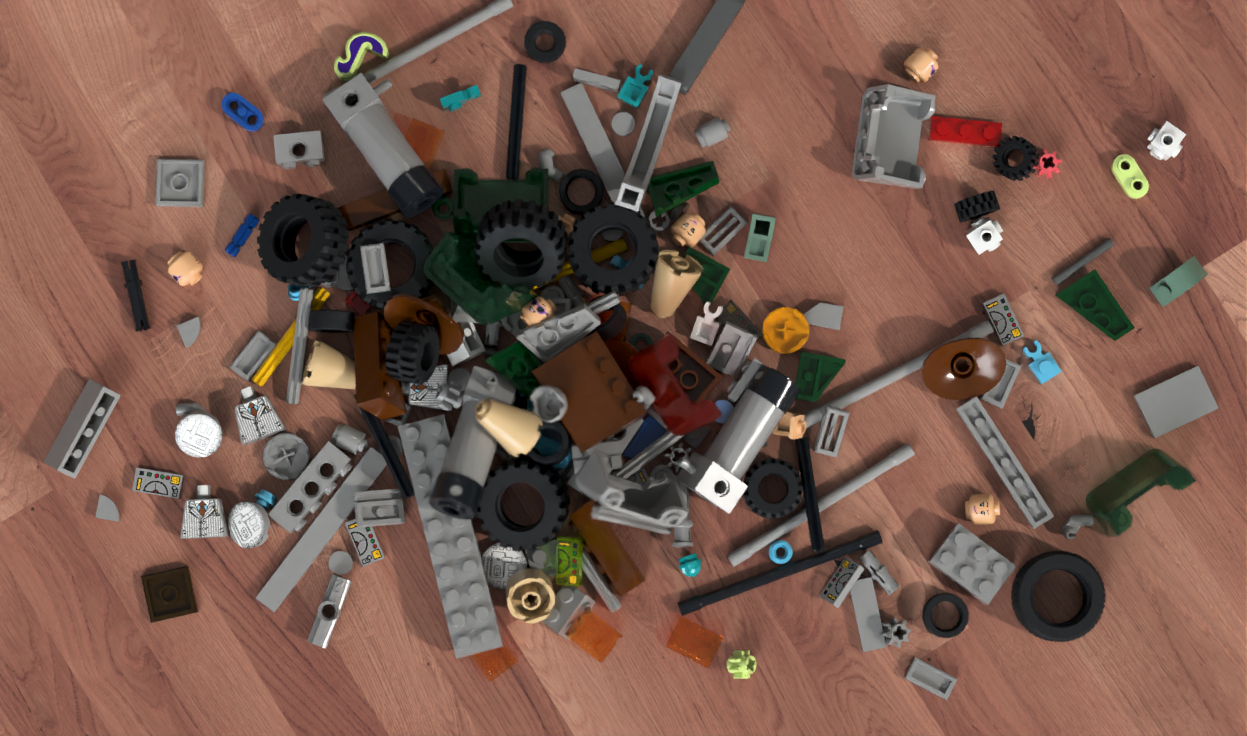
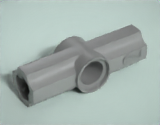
(323, 626)

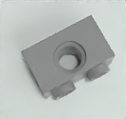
(286, 143)

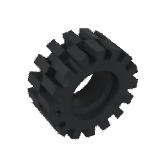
(1027, 163)
(976, 206)

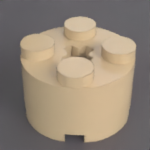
(530, 608)

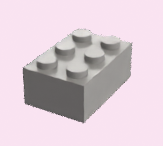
(971, 563)

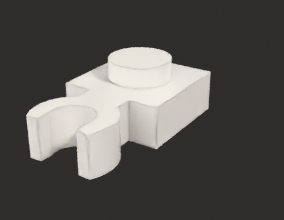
(706, 327)

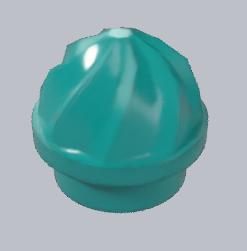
(690, 565)

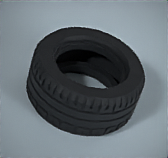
(1091, 586)

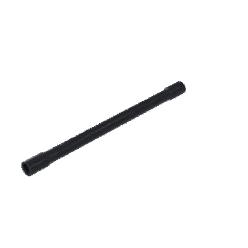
(861, 543)

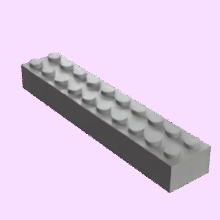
(451, 544)

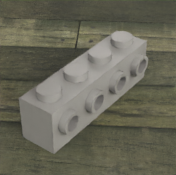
(82, 428)

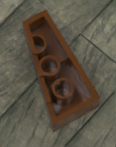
(374, 387)

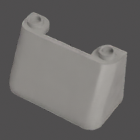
(891, 136)
(654, 501)

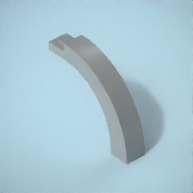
(649, 143)

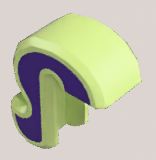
(356, 49)

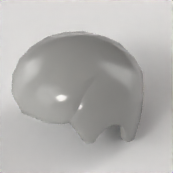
(549, 403)

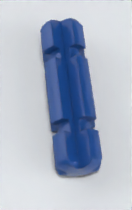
(242, 235)

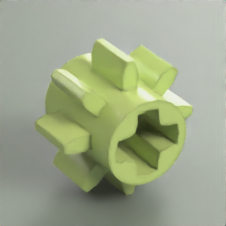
(741, 664)

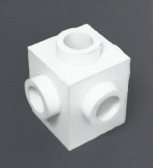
(1168, 134)
(983, 243)

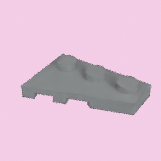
(558, 332)

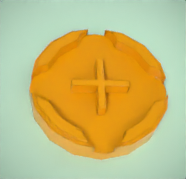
(785, 330)

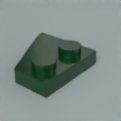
(711, 276)
(815, 374)

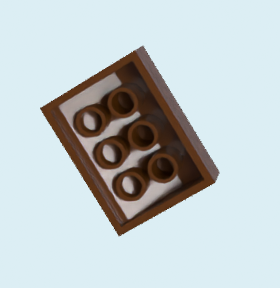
(595, 391)
(607, 548)

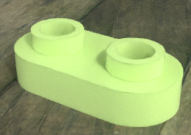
(1127, 177)

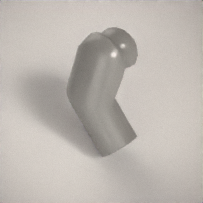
(546, 161)
(644, 396)
(187, 408)
(1073, 524)

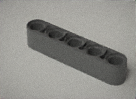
(705, 42)

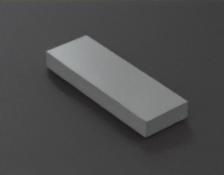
(867, 615)

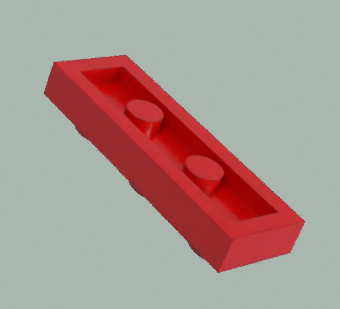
(965, 131)

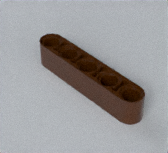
(381, 205)

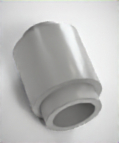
(712, 132)
(350, 439)

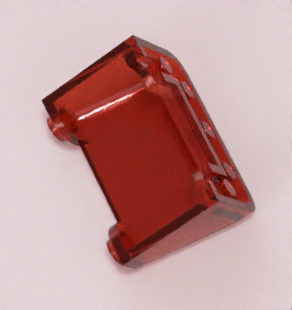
(670, 401)

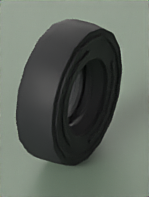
(545, 27)

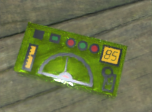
(569, 561)

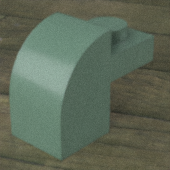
(759, 236)
(1178, 281)

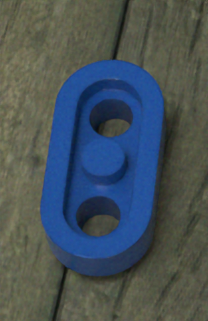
(243, 112)

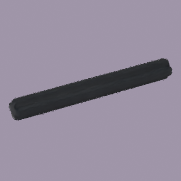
(516, 122)
(389, 454)
(810, 495)

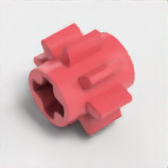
(1054, 162)

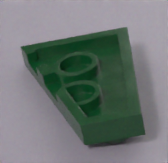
(678, 186)
(1097, 304)
(516, 366)

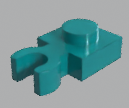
(634, 89)
(454, 101)

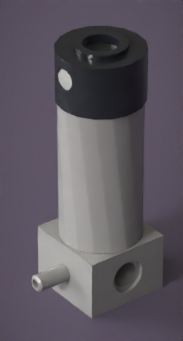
(383, 145)
(739, 440)
(470, 449)

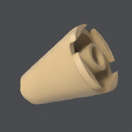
(672, 281)
(329, 368)
(509, 425)

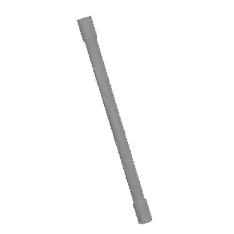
(493, 9)
(816, 414)
(894, 459)

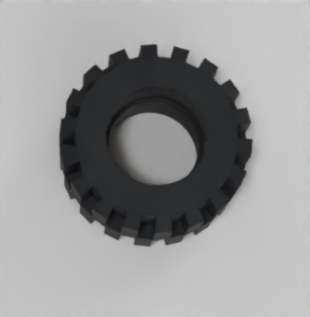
(412, 352)
(793, 484)

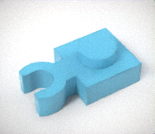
(1044, 365)

